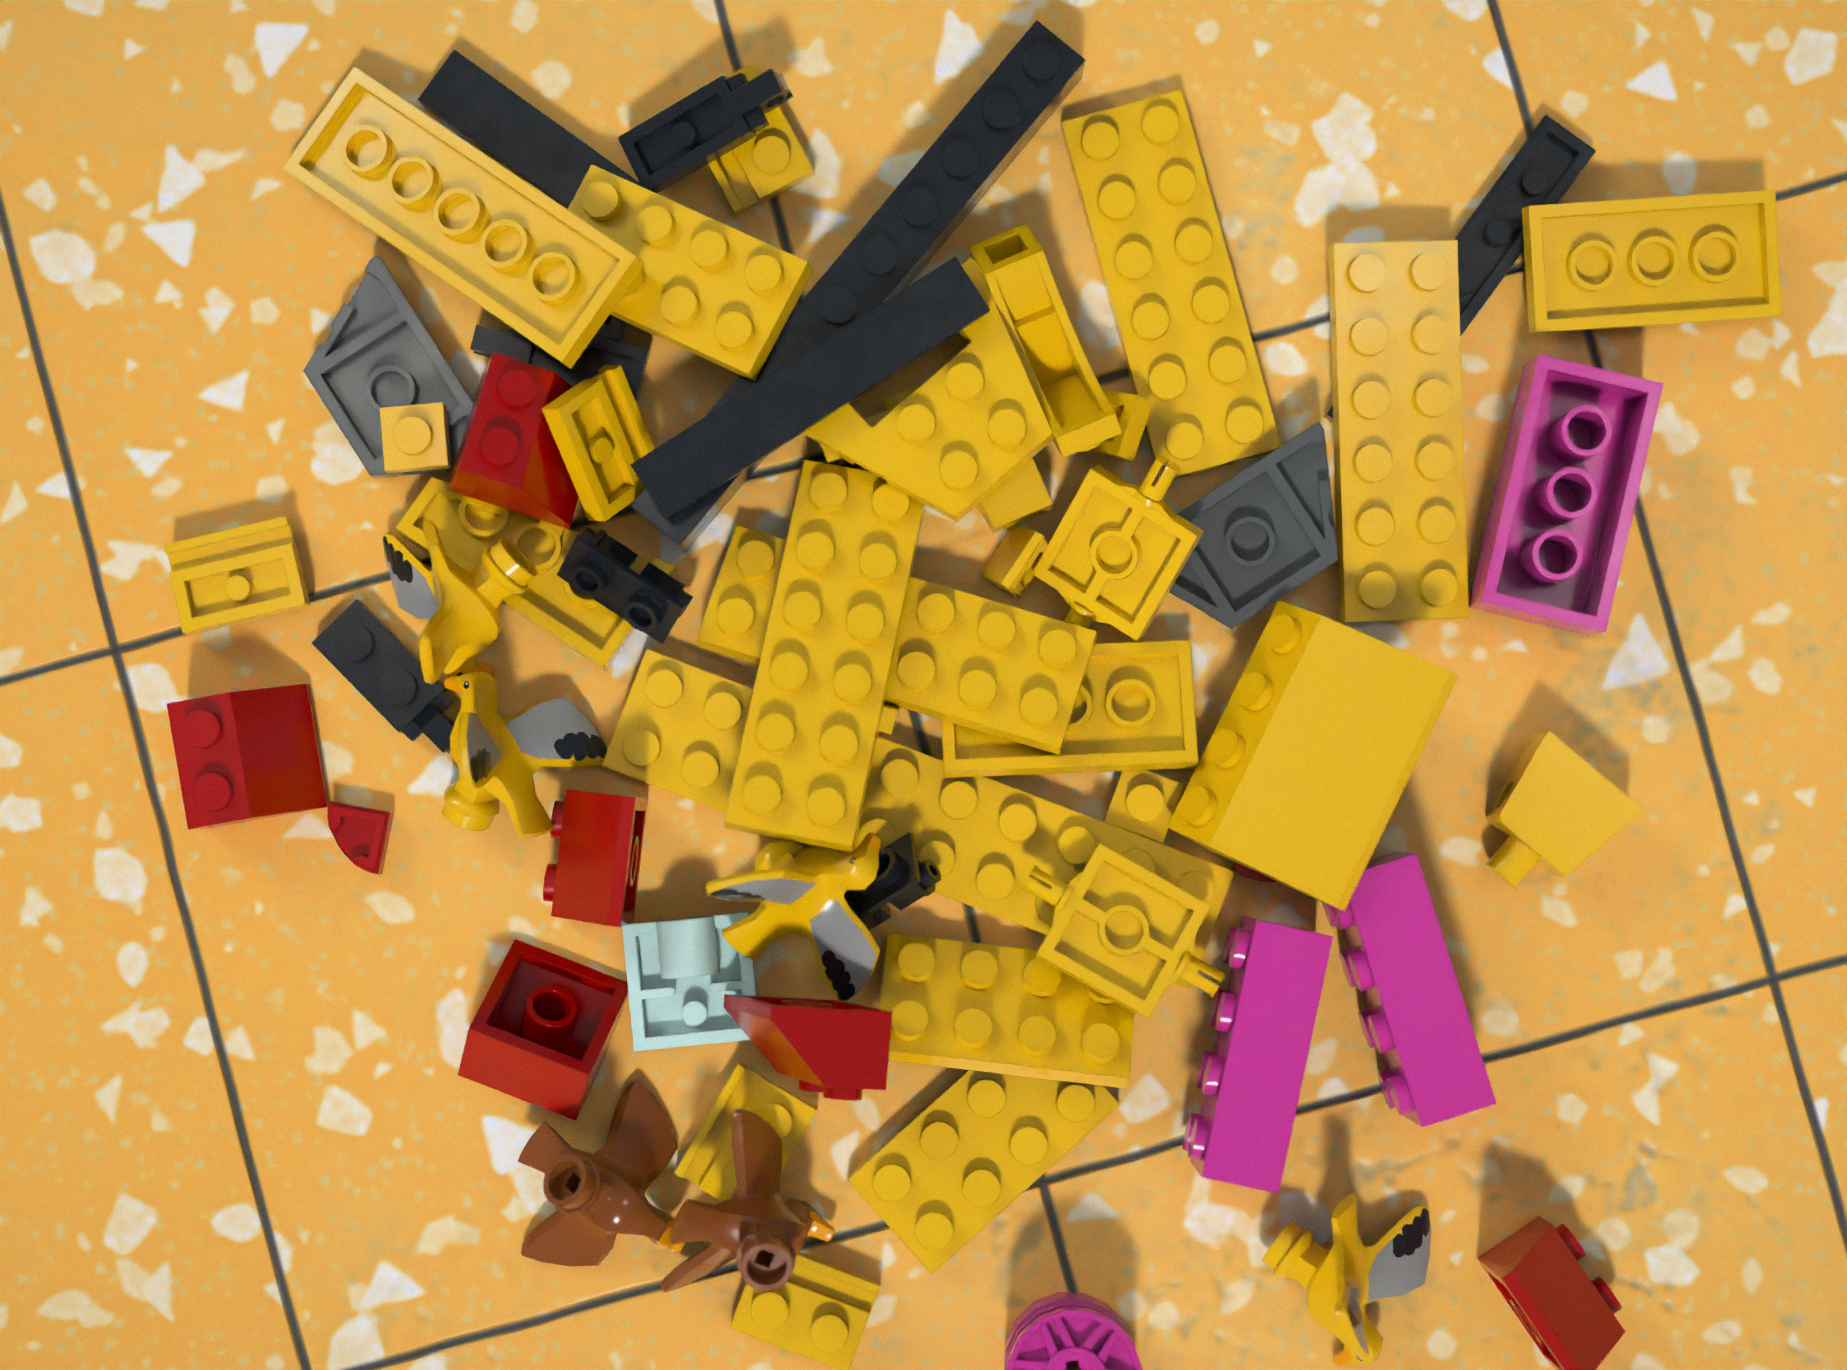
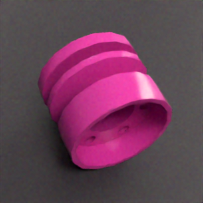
(1066, 1330)

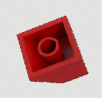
(509, 448)
(247, 755)
(596, 857)
(543, 1029)
(819, 1041)
(1553, 1295)

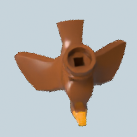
(604, 1189)
(752, 1224)

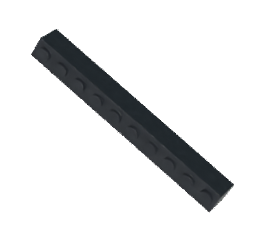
(908, 227)

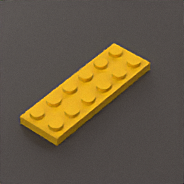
(464, 217)
(1171, 283)
(1398, 430)
(952, 655)
(826, 659)

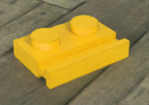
(763, 164)
(599, 439)
(236, 575)
(710, 1155)
(813, 1313)

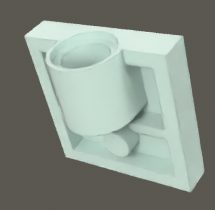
(680, 980)

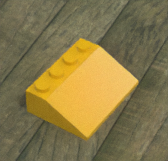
(1312, 753)

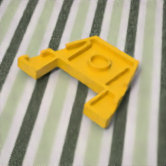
(955, 431)

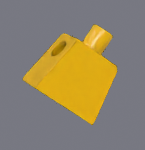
(1554, 811)

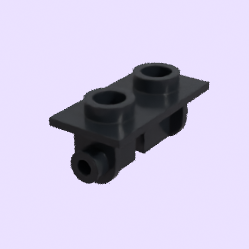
(602, 571)
(899, 881)

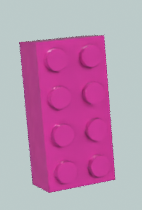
(1565, 495)
(1410, 994)
(1258, 1053)

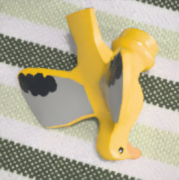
(458, 602)
(503, 754)
(805, 895)
(1352, 1274)

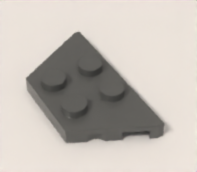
(383, 359)
(1261, 532)

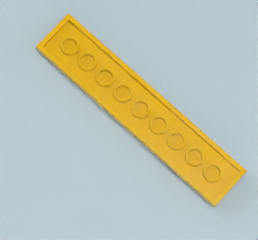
(984, 836)

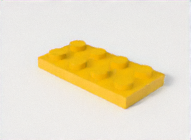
(1651, 261)
(700, 278)
(1127, 717)
(1000, 1013)
(974, 1156)

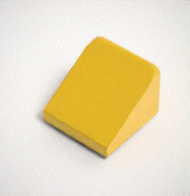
(1015, 560)

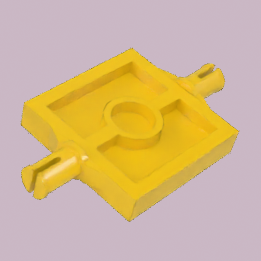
(1118, 549)
(1123, 931)

